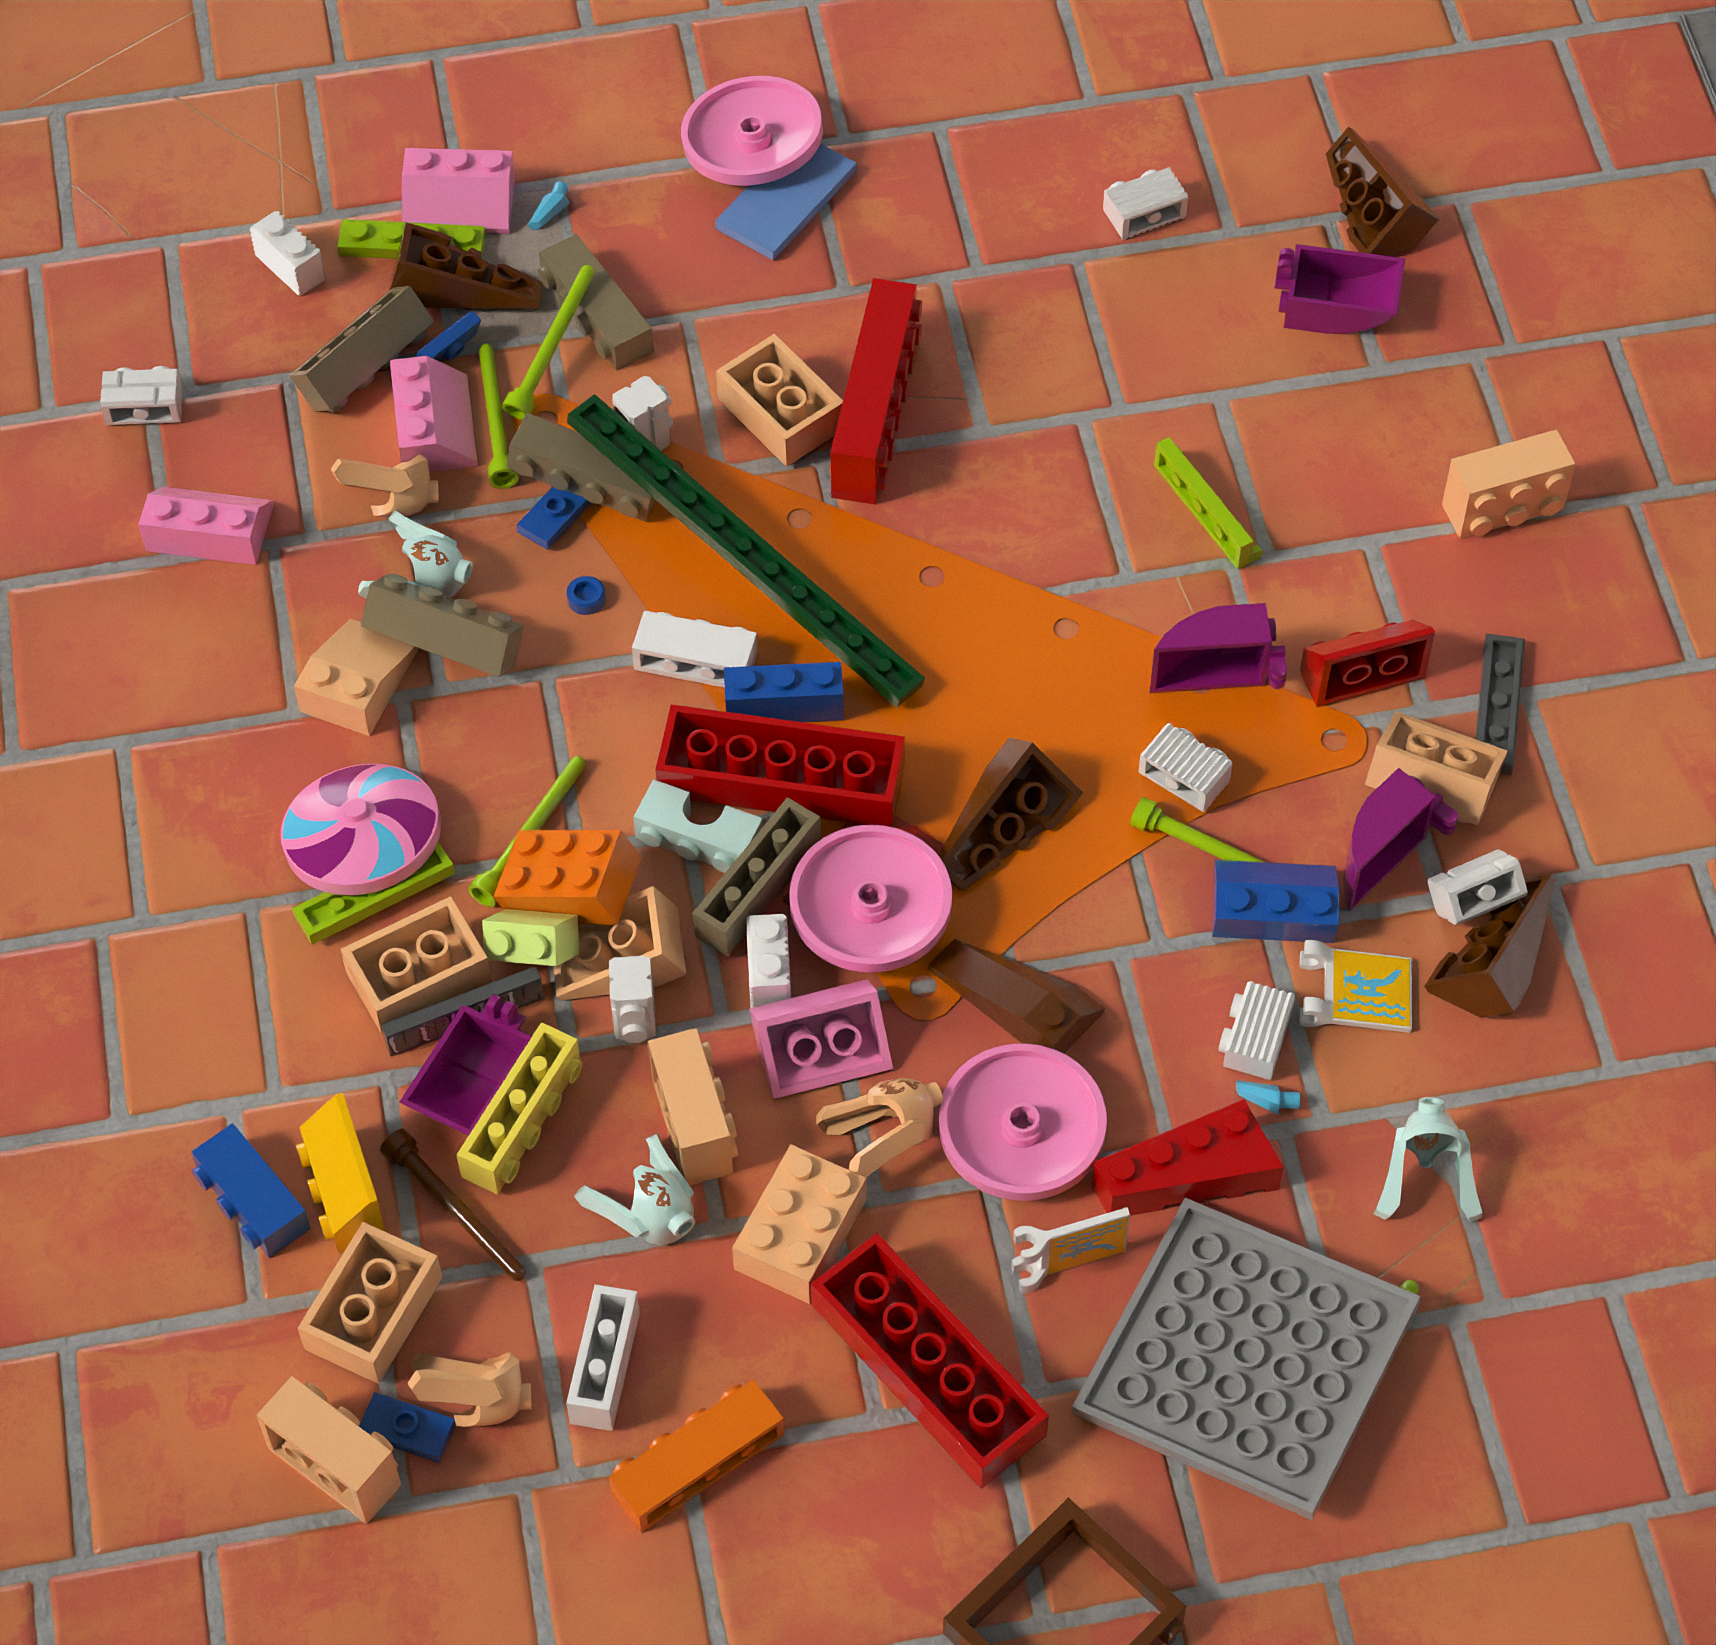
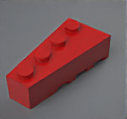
(1194, 1161)

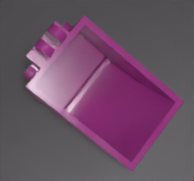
(1337, 289)
(1220, 650)
(1389, 829)
(468, 1064)

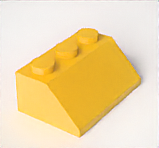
(339, 1173)

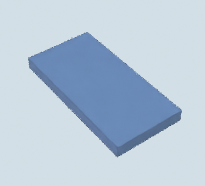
(775, 212)

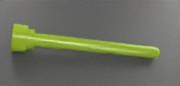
(521, 399)
(498, 473)
(1150, 817)
(485, 884)

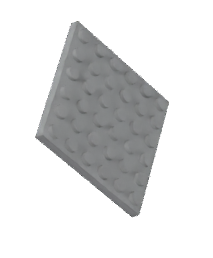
(1247, 1357)

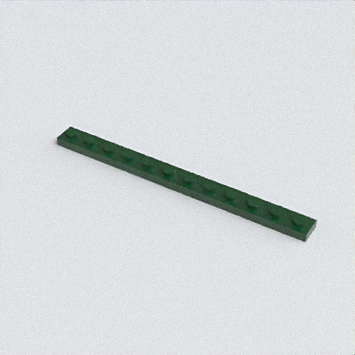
(746, 551)

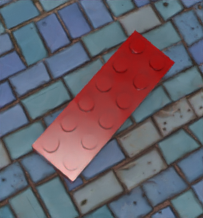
(875, 391)
(766, 760)
(929, 1360)

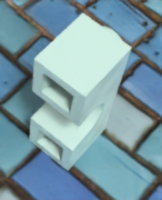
(665, 823)

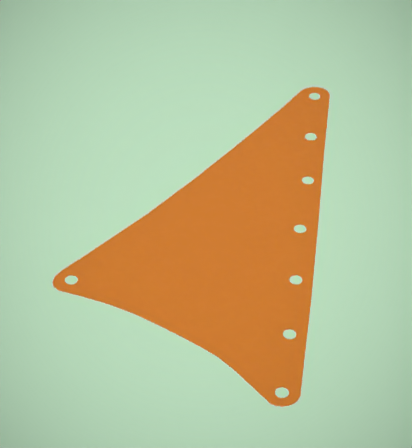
(988, 678)

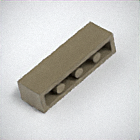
(604, 311)
(362, 349)
(575, 465)
(442, 624)
(756, 876)

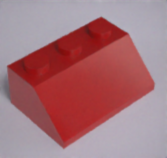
(1367, 661)

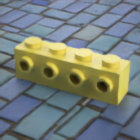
(519, 1109)

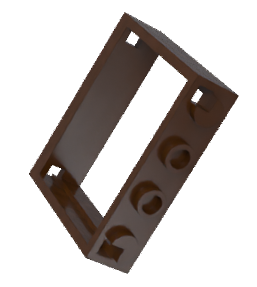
(1066, 1519)

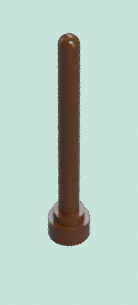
(402, 1150)

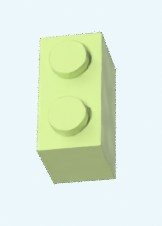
(531, 937)

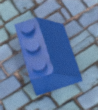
(1275, 901)

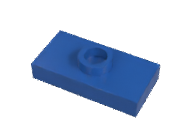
(452, 340)
(551, 516)
(408, 1426)

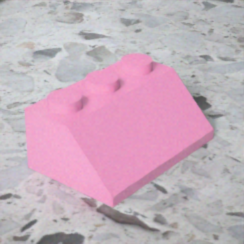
(459, 187)
(433, 413)
(205, 524)
(821, 1038)

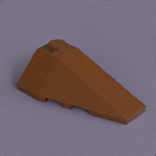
(1378, 203)
(457, 278)
(1008, 807)
(1499, 958)
(1017, 997)

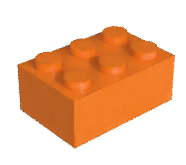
(570, 874)

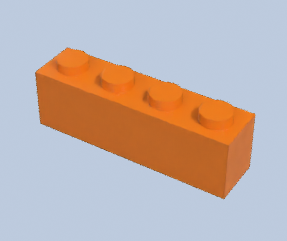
(696, 1454)

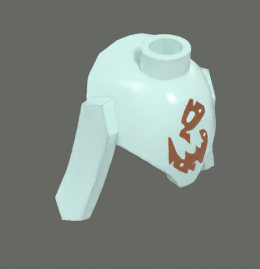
(433, 556)
(1427, 1135)
(660, 1202)

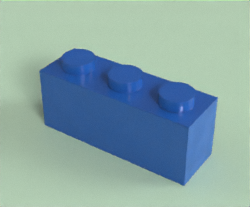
(786, 691)
(249, 1191)

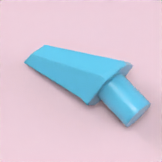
(550, 206)
(1268, 1096)

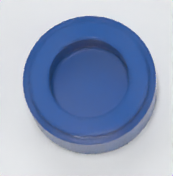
(586, 595)

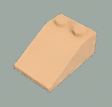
(353, 677)
(646, 928)

